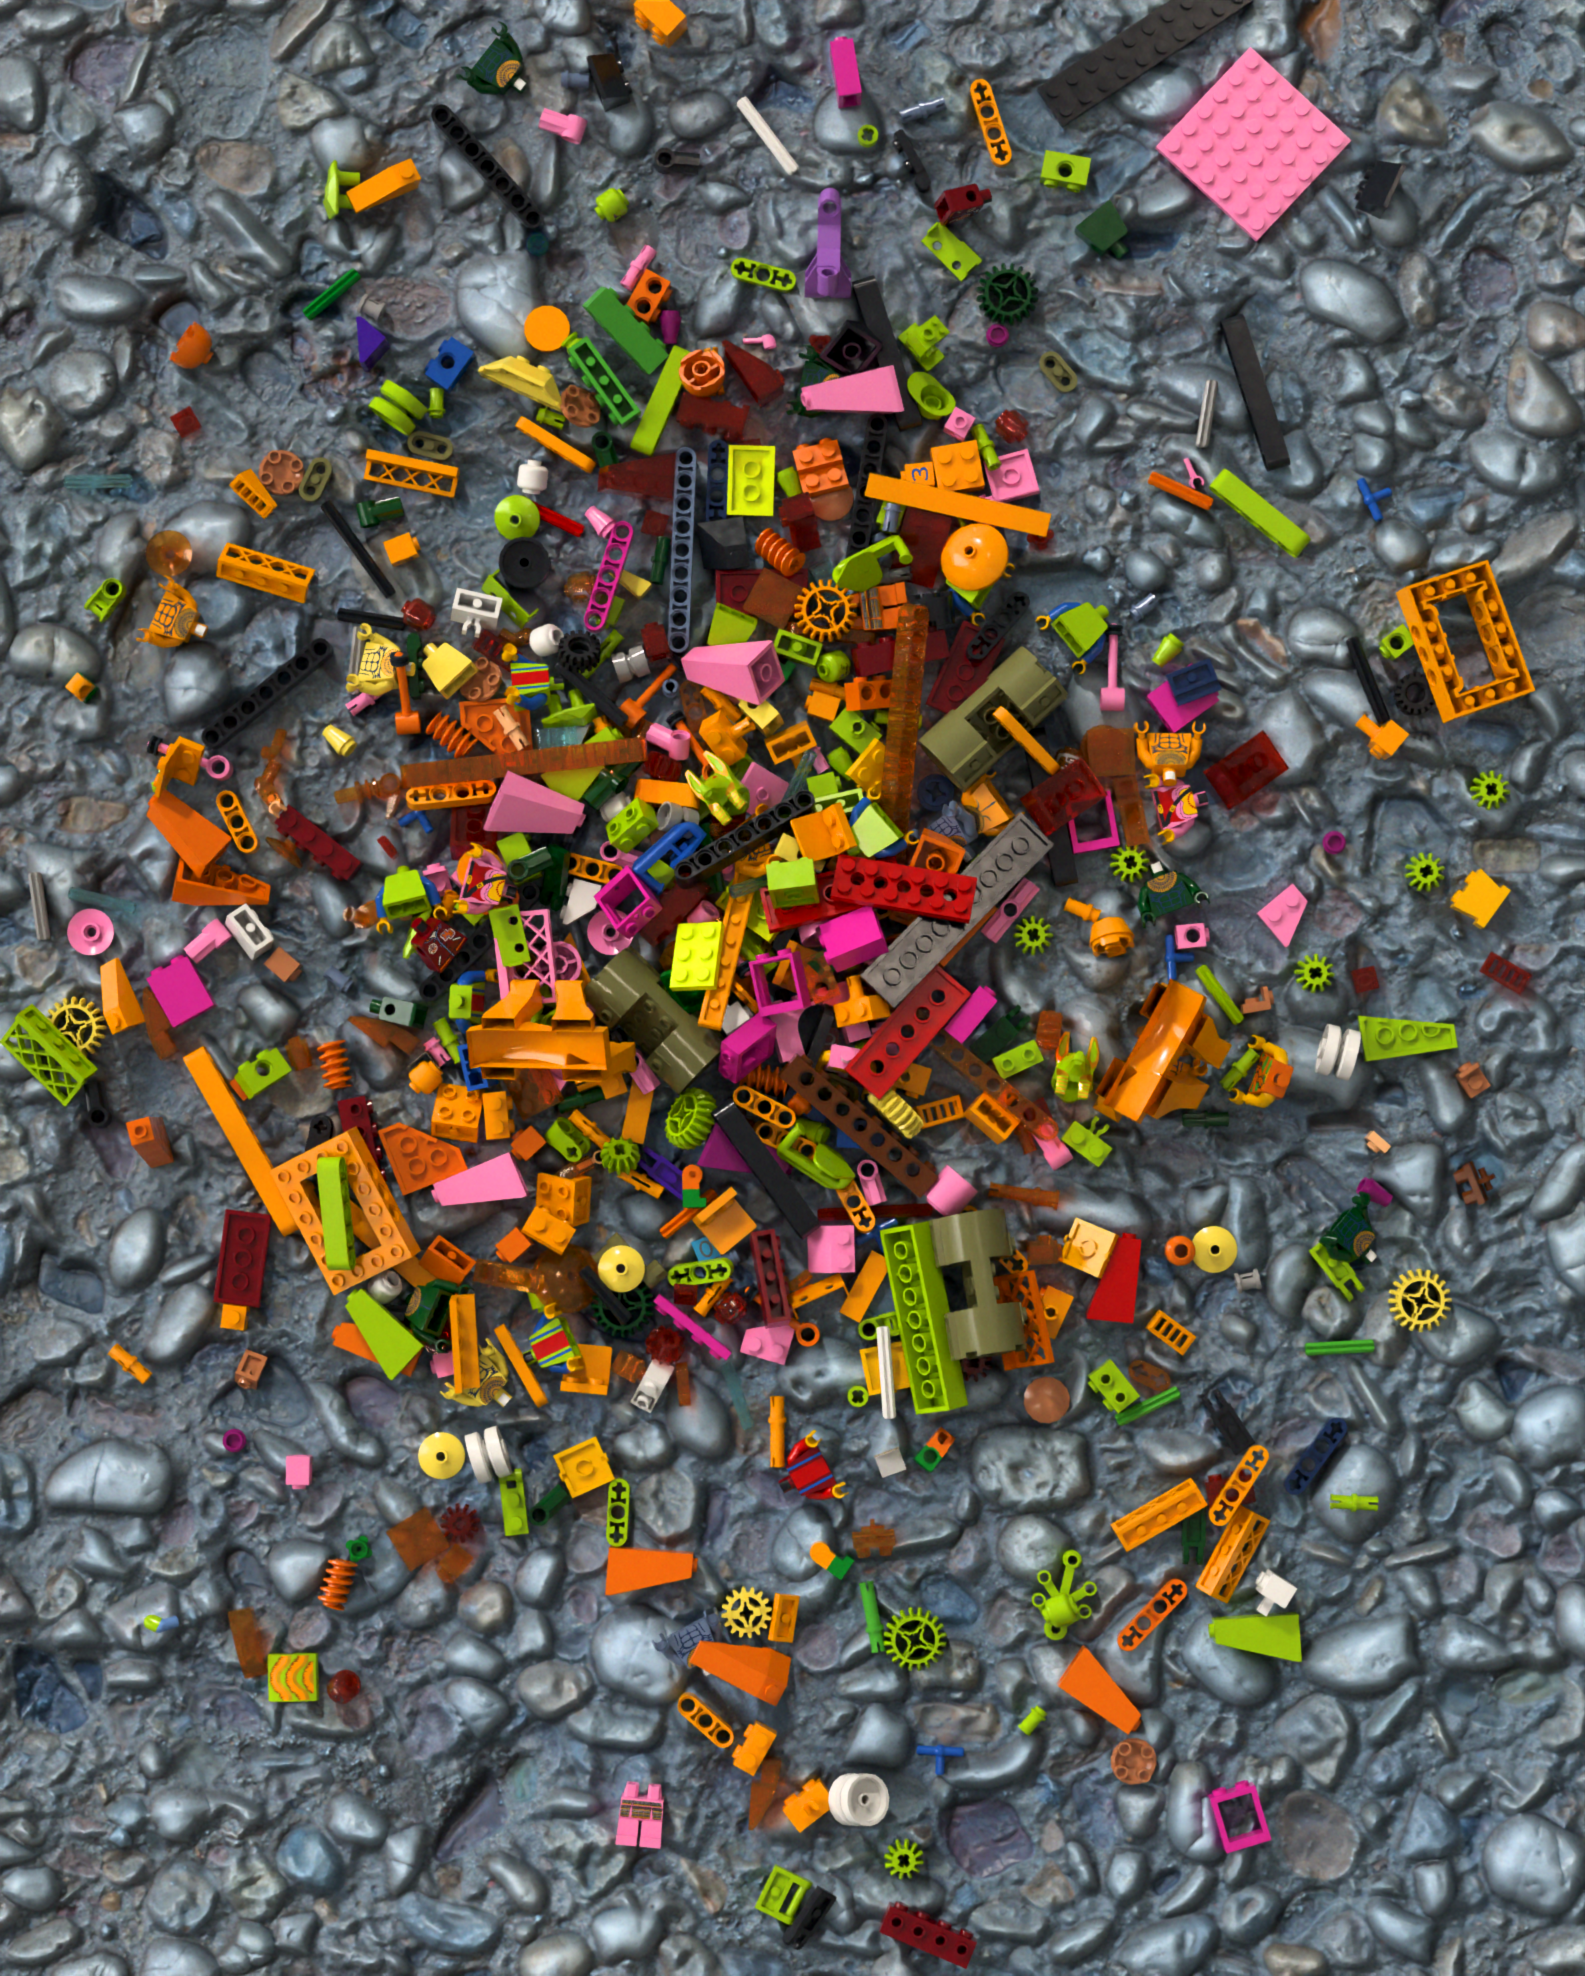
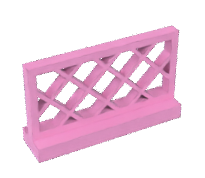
(507, 973)

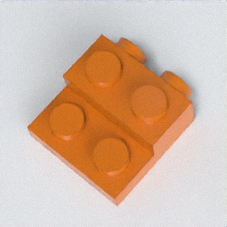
(820, 467)

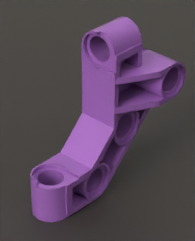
(828, 271)

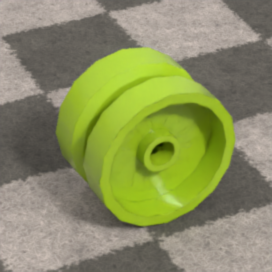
(399, 405)

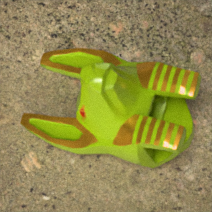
(720, 791)
(1074, 1071)

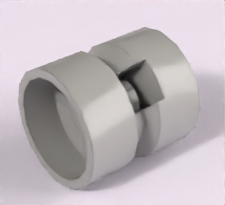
(630, 664)
(673, 814)

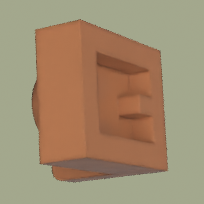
(1253, 1005)
(1472, 1079)
(250, 1369)

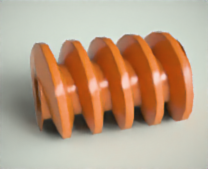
(779, 552)
(451, 736)
(334, 1065)
(766, 1079)
(337, 1582)

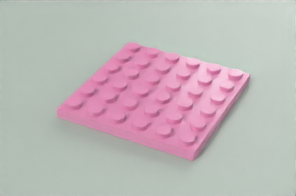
(1253, 144)

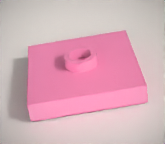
(1013, 478)
(763, 787)

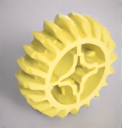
(72, 1018)
(897, 1113)
(1417, 1310)

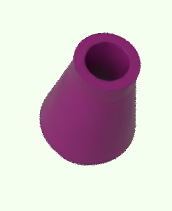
(670, 326)
(1377, 1193)

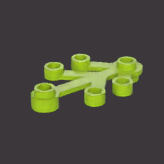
(1065, 1588)

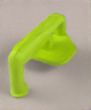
(863, 570)
(826, 1164)

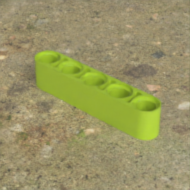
(660, 405)
(1259, 513)
(336, 1213)

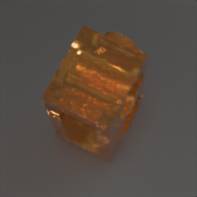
(824, 976)

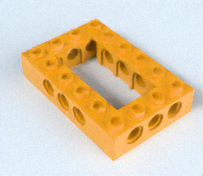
(1494, 630)
(373, 1195)

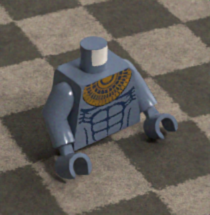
(956, 825)
(684, 1641)

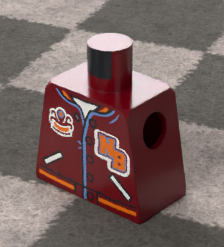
(961, 203)
(436, 942)

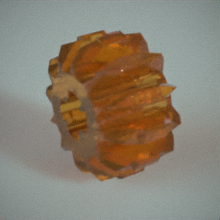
(1049, 1030)

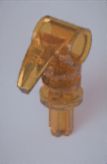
(360, 792)

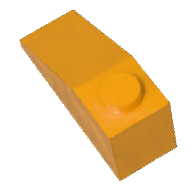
(384, 186)
(118, 998)

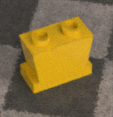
(1479, 898)

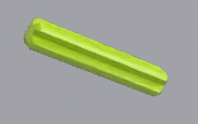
(1219, 994)

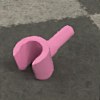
(767, 340)
(1192, 474)

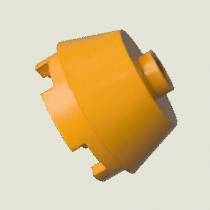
(1110, 936)

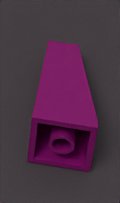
(722, 1155)

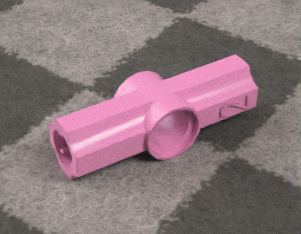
(1020, 898)

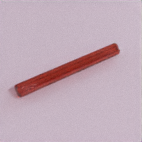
(881, 1211)

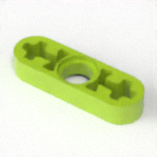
(766, 284)
(708, 1265)
(622, 1529)

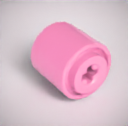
(950, 1192)

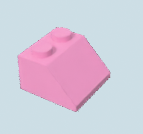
(831, 1249)

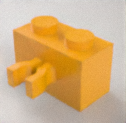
(807, 1805)

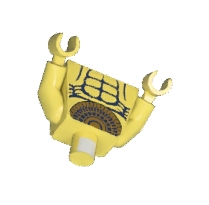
(376, 672)
(492, 1377)

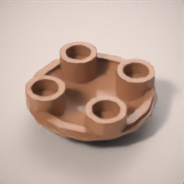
(580, 406)
(281, 472)
(833, 505)
(484, 682)
(1046, 1399)
(1133, 1761)

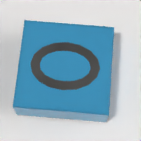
(704, 1249)

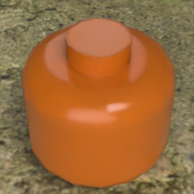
(799, 1105)

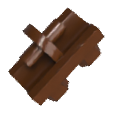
(1477, 1193)

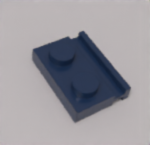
(1193, 682)

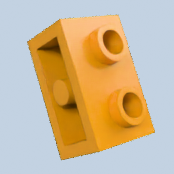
(497, 1115)
(754, 1748)

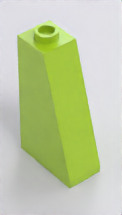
(577, 782)
(384, 1333)
(1268, 1635)

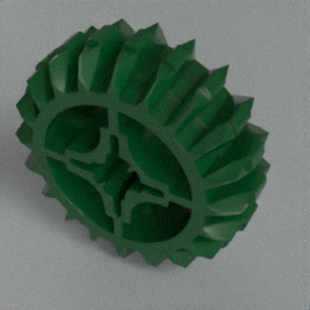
(1015, 300)
(638, 1305)

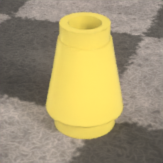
(339, 740)

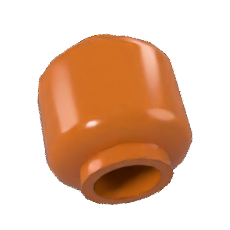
(1179, 1250)

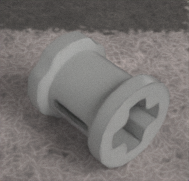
(372, 308)
(1247, 1281)

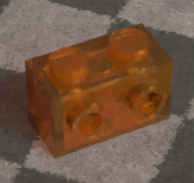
(1043, 1250)

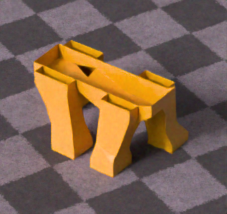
(573, 1043)
(1142, 1081)

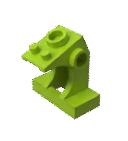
(922, 342)

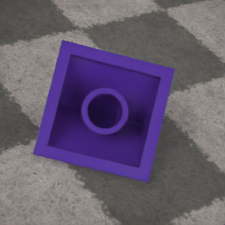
(371, 344)

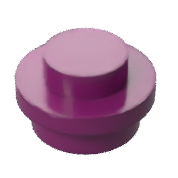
(997, 335)
(1334, 842)
(234, 1440)

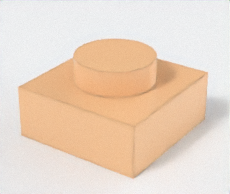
(1376, 1143)

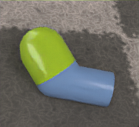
(159, 1624)

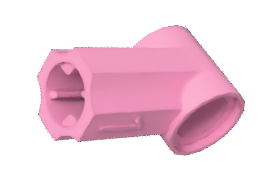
(568, 127)
(675, 741)
(621, 859)
(211, 938)
(644, 1076)
(1054, 1151)
(872, 1184)

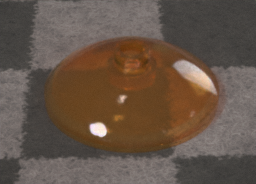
(555, 1285)

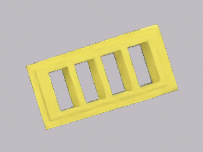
(634, 584)

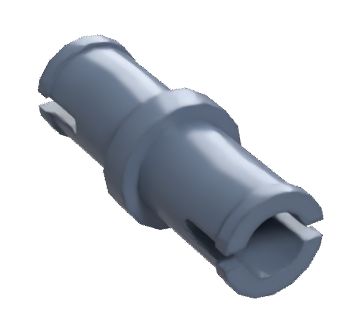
(923, 109)

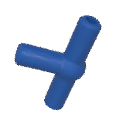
(1371, 499)
(420, 815)
(1172, 957)
(875, 1233)
(940, 1752)

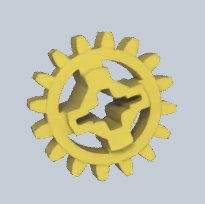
(735, 1613)

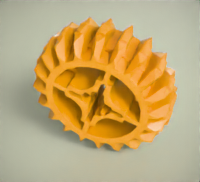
(815, 616)

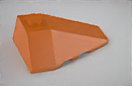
(933, 853)
(218, 887)
(753, 1669)

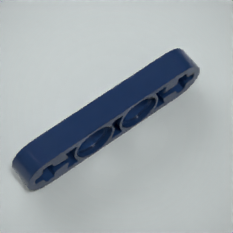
(717, 485)
(1318, 1458)

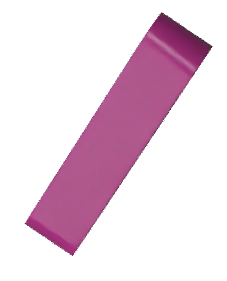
(613, 566)

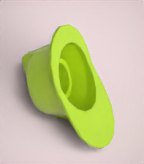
(931, 397)

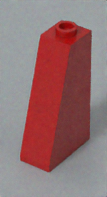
(1116, 1290)

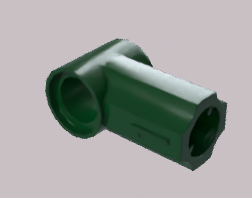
(607, 455)
(373, 513)
(531, 864)
(551, 1504)

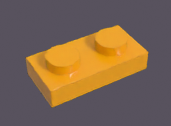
(783, 1617)

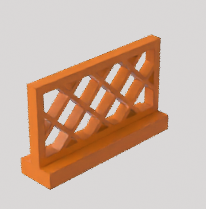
(1017, 1359)

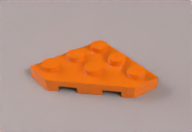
(483, 724)
(419, 1158)

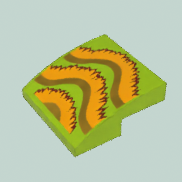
(293, 1677)

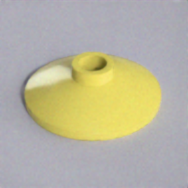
(1227, 1249)
(633, 1271)
(453, 1452)

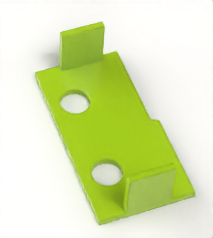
(951, 250)
(508, 603)
(509, 935)

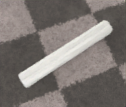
(767, 135)
(886, 1372)

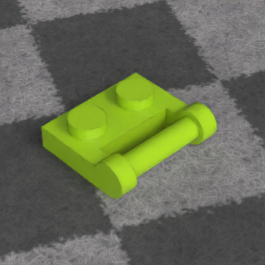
(752, 946)
(776, 1892)

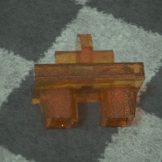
(873, 1537)

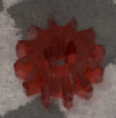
(662, 767)
(665, 1345)
(971, 1370)
(454, 1517)

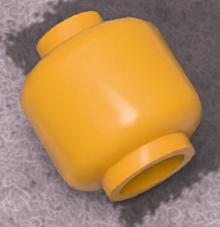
(425, 1077)

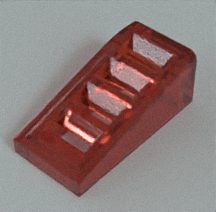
(478, 642)
(1501, 980)

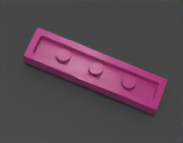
(699, 1335)

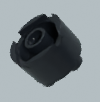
(940, 608)

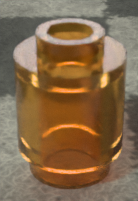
(298, 1053)

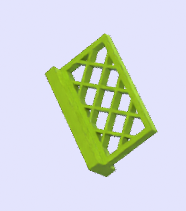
(55, 1047)

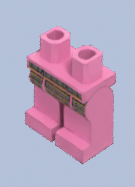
(642, 1808)

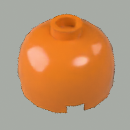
(193, 347)
(702, 373)

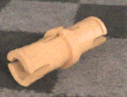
(512, 728)

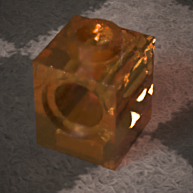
(629, 1366)

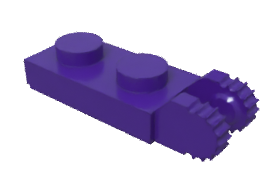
(664, 1172)

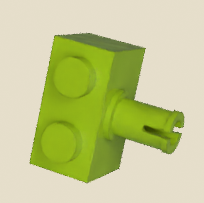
(854, 730)

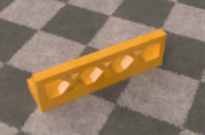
(415, 465)
(262, 575)
(464, 1342)
(1159, 1514)
(1230, 1552)

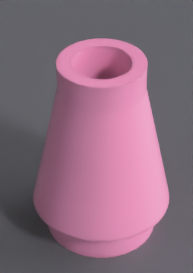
(600, 521)

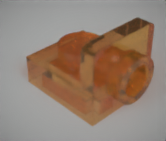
(453, 1564)

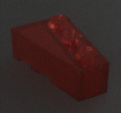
(713, 417)
(641, 478)
(801, 523)
(676, 907)

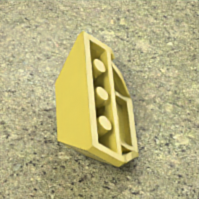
(524, 379)

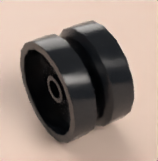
(537, 569)

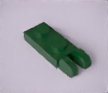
(416, 684)
(555, 878)
(998, 1036)
(1194, 1534)

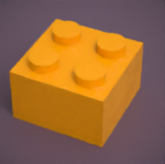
(661, 19)
(958, 467)

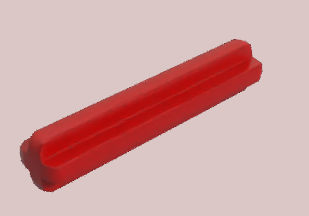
(560, 521)

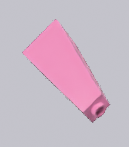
(861, 393)
(739, 669)
(532, 808)
(485, 1182)

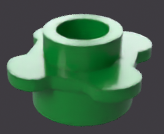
(355, 1554)

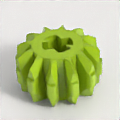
(1498, 790)
(1420, 864)
(1122, 865)
(1025, 937)
(1313, 964)
(620, 1155)
(894, 1860)

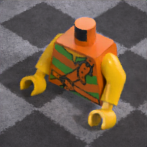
(1270, 1077)

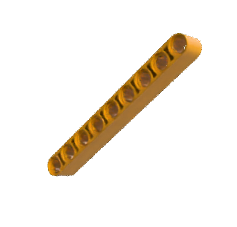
(240, 1136)

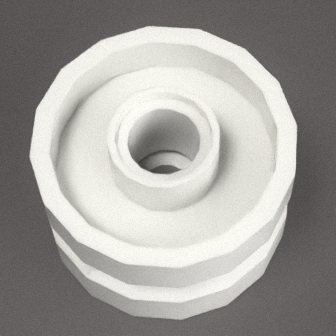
(1337, 1052)
(488, 1454)
(858, 1799)

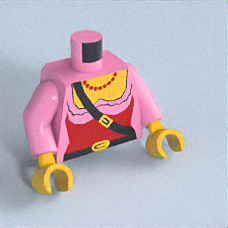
(1174, 806)
(483, 883)

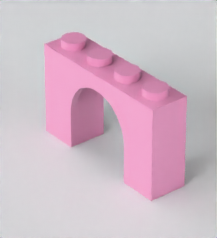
(787, 1034)

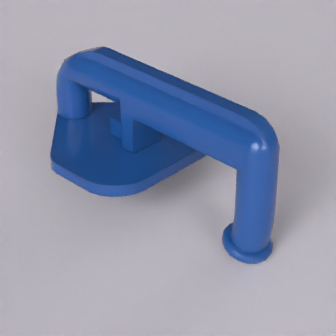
(662, 846)

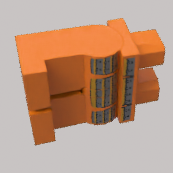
(872, 604)

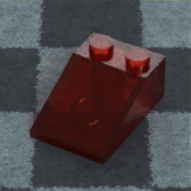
(756, 374)
(925, 538)
(1246, 770)
(1063, 796)
(468, 825)

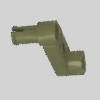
(653, 1272)

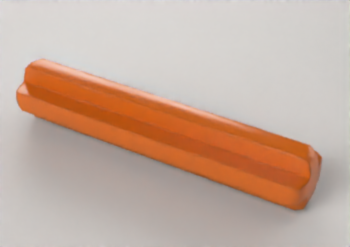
(1180, 490)
(686, 1215)

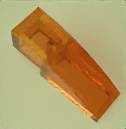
(1130, 810)
(158, 1026)
(385, 1033)
(507, 1275)
(247, 1641)
(763, 1790)

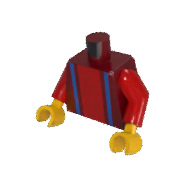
(810, 1472)

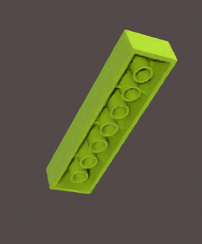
(920, 1311)

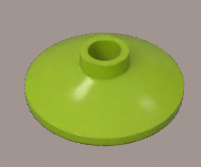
(526, 512)

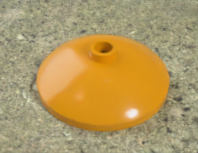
(981, 567)

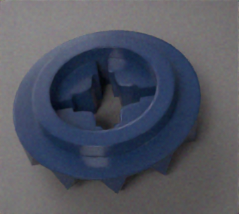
(928, 783)

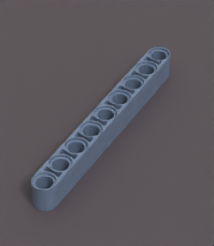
(678, 540)

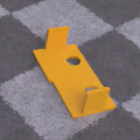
(815, 1291)

